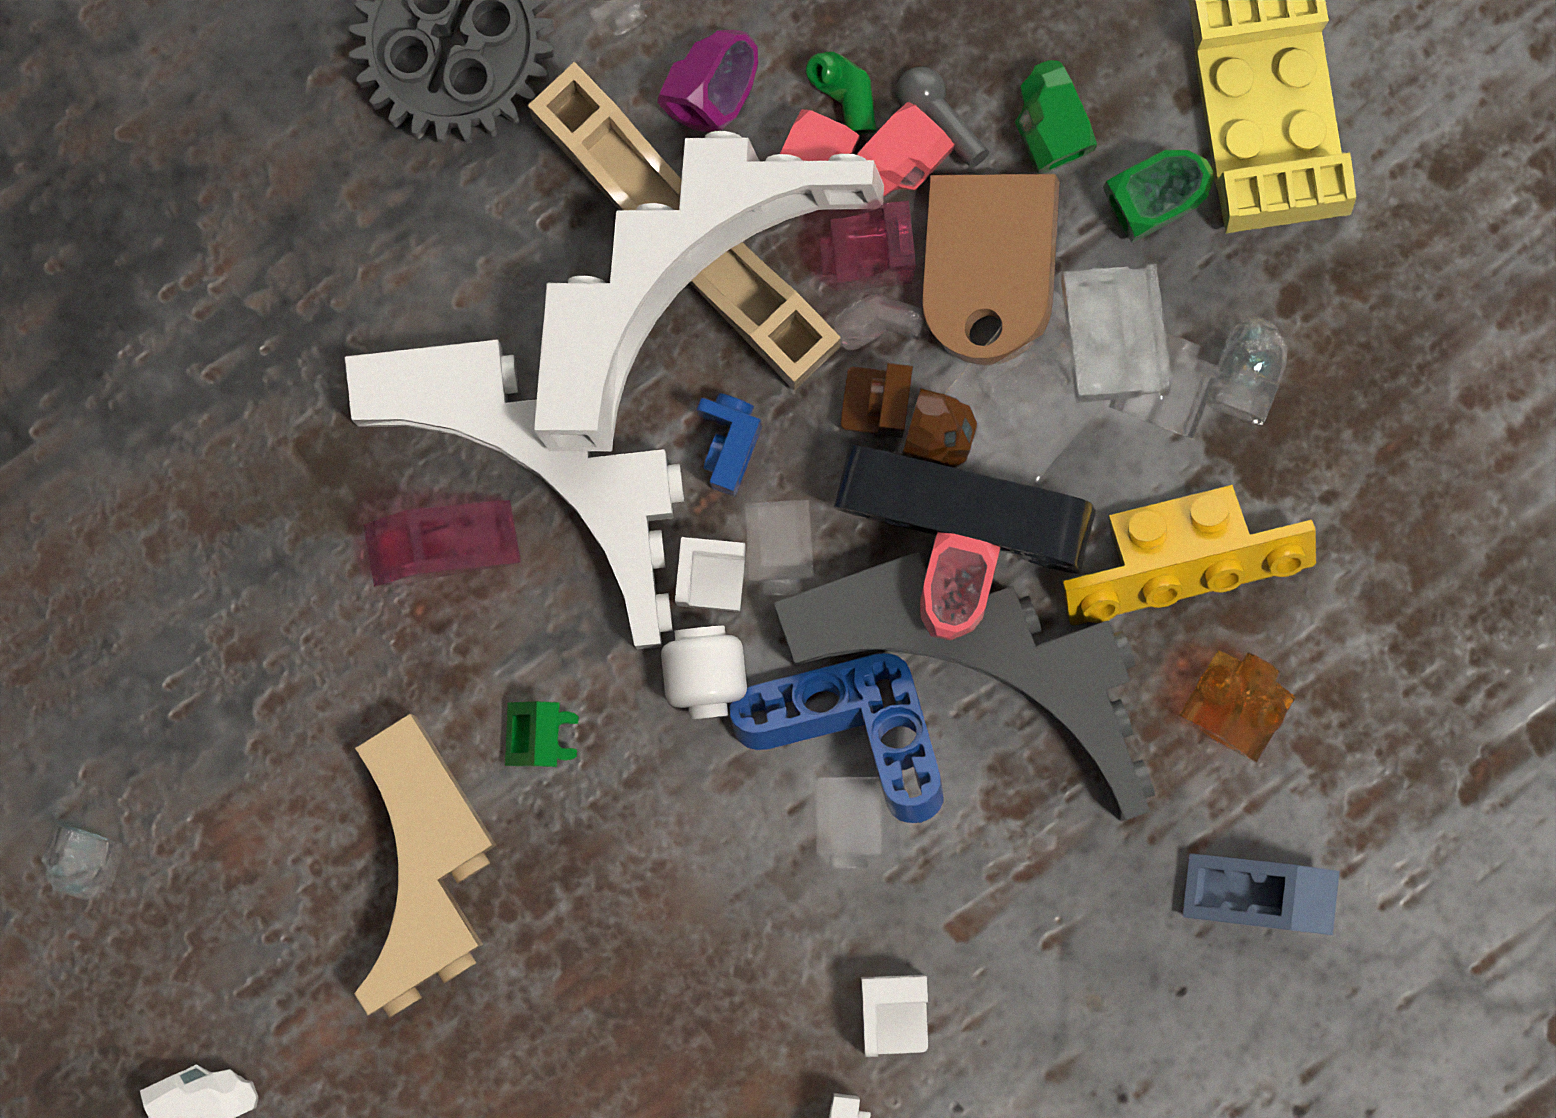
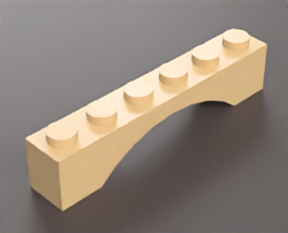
(634, 174)

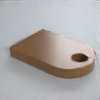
(990, 257)

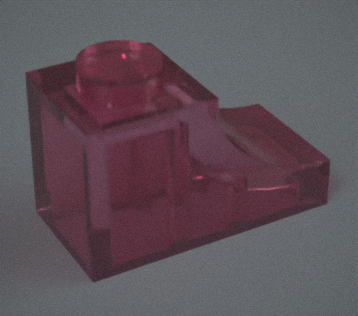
(870, 248)
(441, 542)

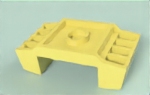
(1270, 112)

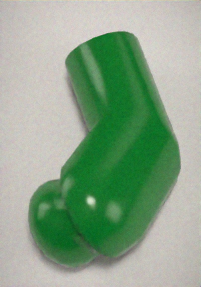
(847, 85)

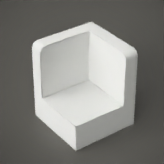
(710, 574)
(894, 1014)

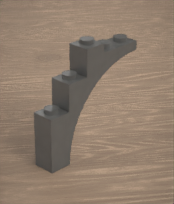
(1061, 677)

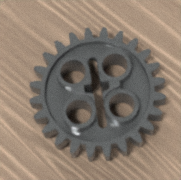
(505, 58)

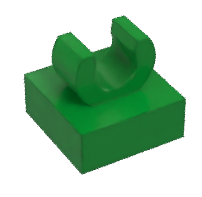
(534, 734)

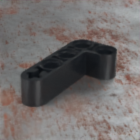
(936, 498)

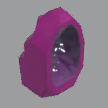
(711, 81)

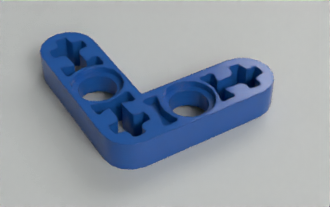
(858, 706)

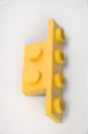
(1183, 552)

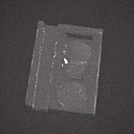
(1116, 333)

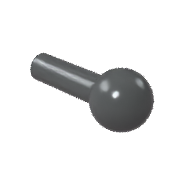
(928, 92)

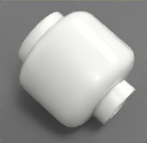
(704, 671)

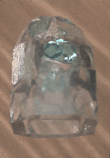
(1249, 371)
(80, 861)

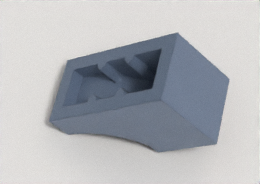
(1261, 894)

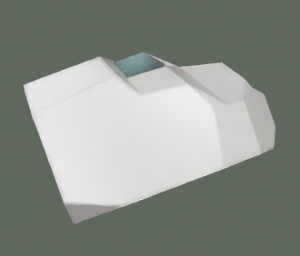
(200, 1095)

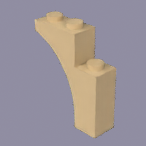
(434, 838)

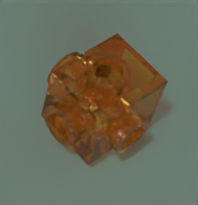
(1238, 703)

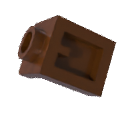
(877, 400)

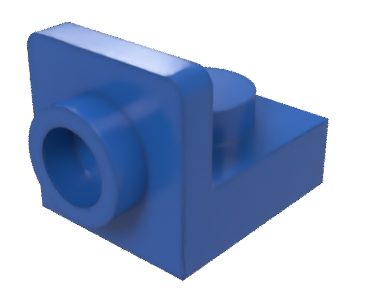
(730, 454)

